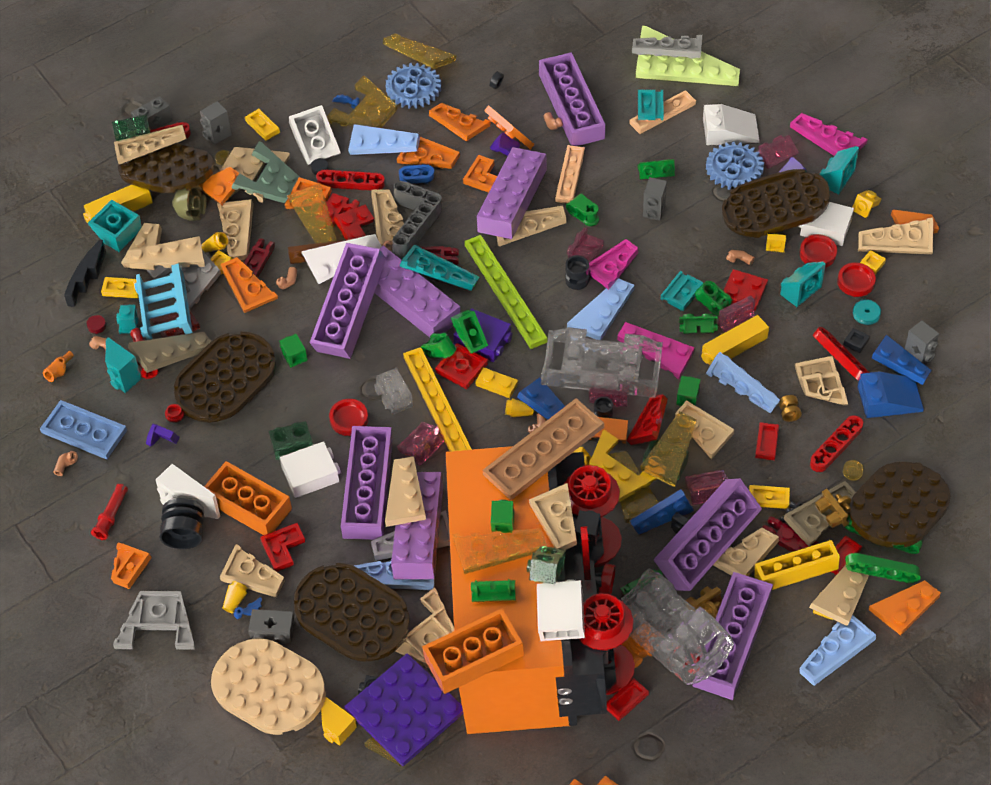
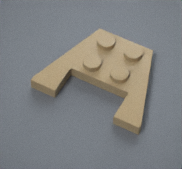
(248, 165)
(430, 629)

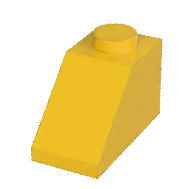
(336, 722)

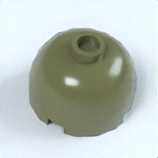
(189, 203)

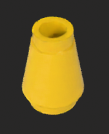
(216, 242)
(517, 408)
(234, 596)

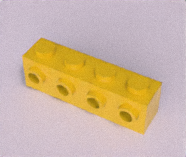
(798, 565)

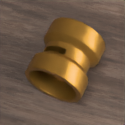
(790, 408)

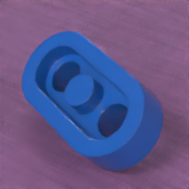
(416, 174)

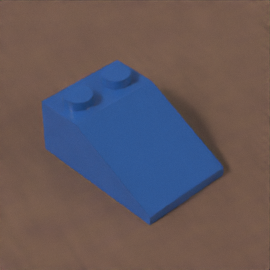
(888, 394)

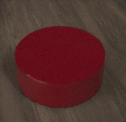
(96, 324)

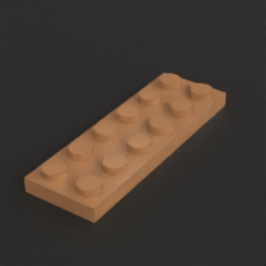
(543, 449)

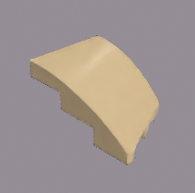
(821, 380)

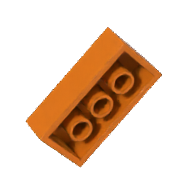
(249, 499)
(473, 651)

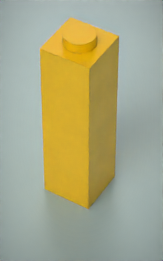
(130, 197)
(736, 340)

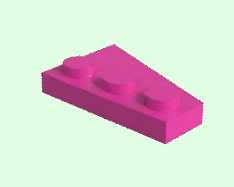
(612, 263)

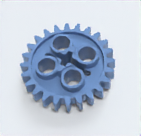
(413, 85)
(734, 165)

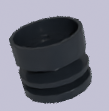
(181, 523)

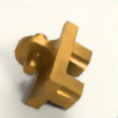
(838, 515)
(709, 600)

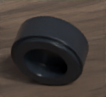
(496, 80)
(318, 165)

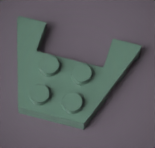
(275, 180)

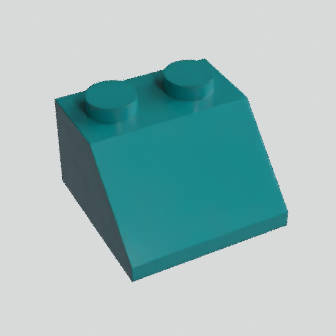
(840, 169)
(115, 225)
(803, 282)
(121, 366)

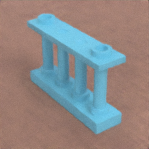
(181, 306)

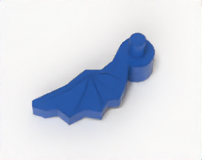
(346, 99)
(239, 612)

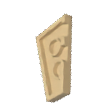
(147, 236)
(709, 432)
(555, 516)
(748, 553)
(251, 573)

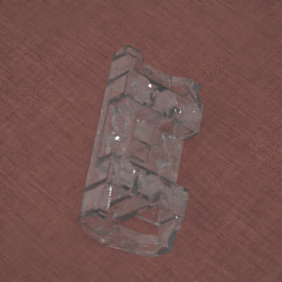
(601, 363)
(659, 607)

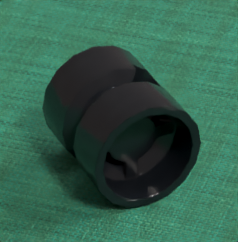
(577, 272)

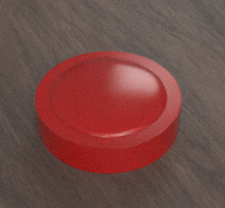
(818, 249)
(856, 279)
(347, 414)
(607, 579)

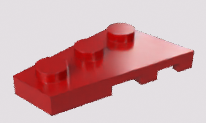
(649, 421)

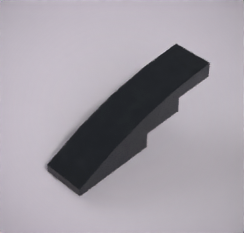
(87, 269)

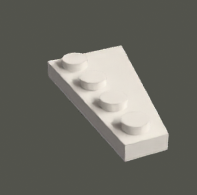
(325, 259)

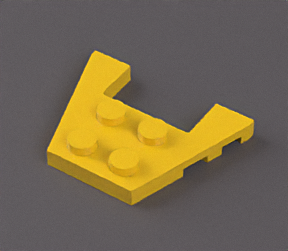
(626, 479)

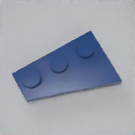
(897, 358)
(541, 399)
(662, 512)

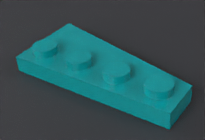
(438, 268)

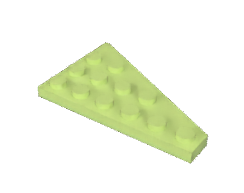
(684, 69)

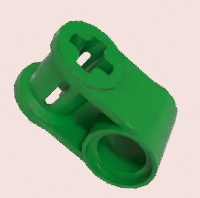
(583, 210)
(714, 297)
(439, 346)

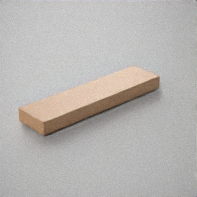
(671, 108)
(570, 174)

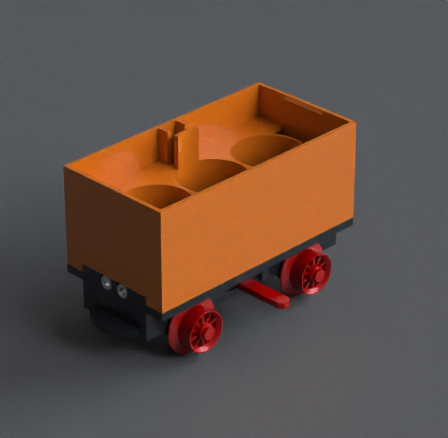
(553, 677)

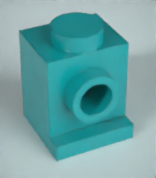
(127, 318)

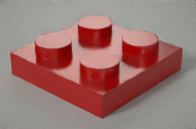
(742, 285)
(462, 366)

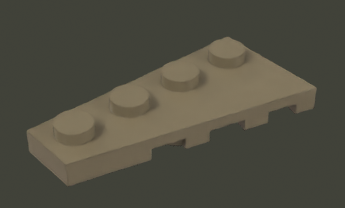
(165, 351)
(807, 519)

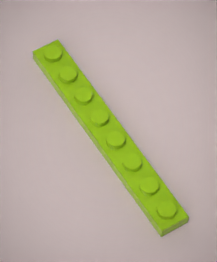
(506, 292)

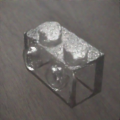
(394, 391)

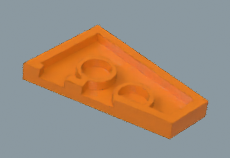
(457, 122)
(504, 125)
(430, 154)
(246, 286)
(905, 606)

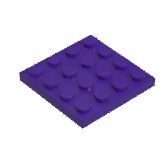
(404, 709)

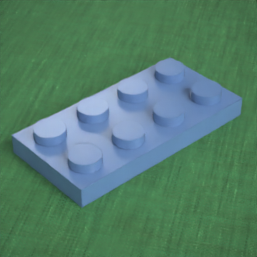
(83, 429)

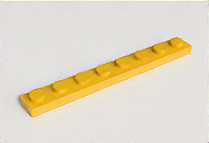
(436, 400)

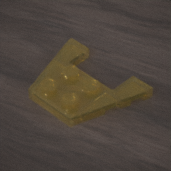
(371, 111)

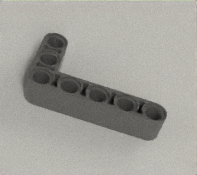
(426, 208)

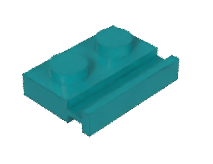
(650, 105)
(681, 291)

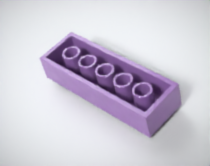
(571, 99)
(511, 193)
(415, 297)
(348, 300)
(367, 483)
(707, 534)
(417, 541)
(741, 617)

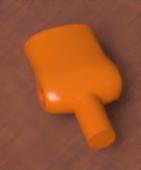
(57, 367)

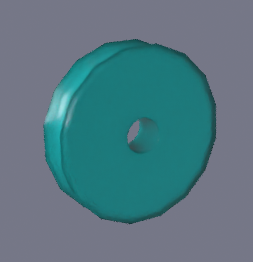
(864, 306)

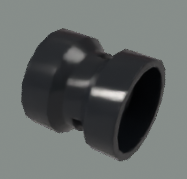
(603, 407)

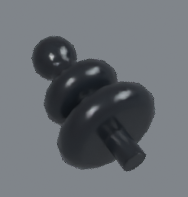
(792, 505)

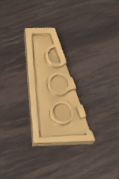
(147, 143)
(386, 215)
(535, 222)
(237, 224)
(904, 238)
(184, 252)
(405, 497)
(841, 596)

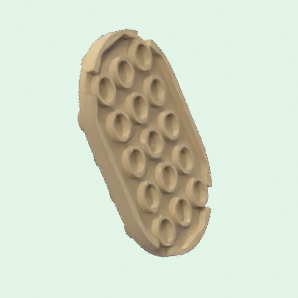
(268, 686)

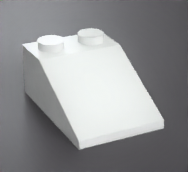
(729, 125)
(314, 134)
(176, 484)

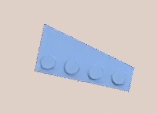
(379, 140)
(602, 310)
(742, 382)
(384, 574)
(836, 649)

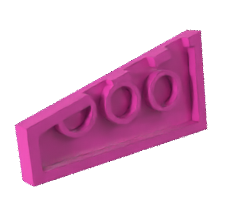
(825, 136)
(674, 353)

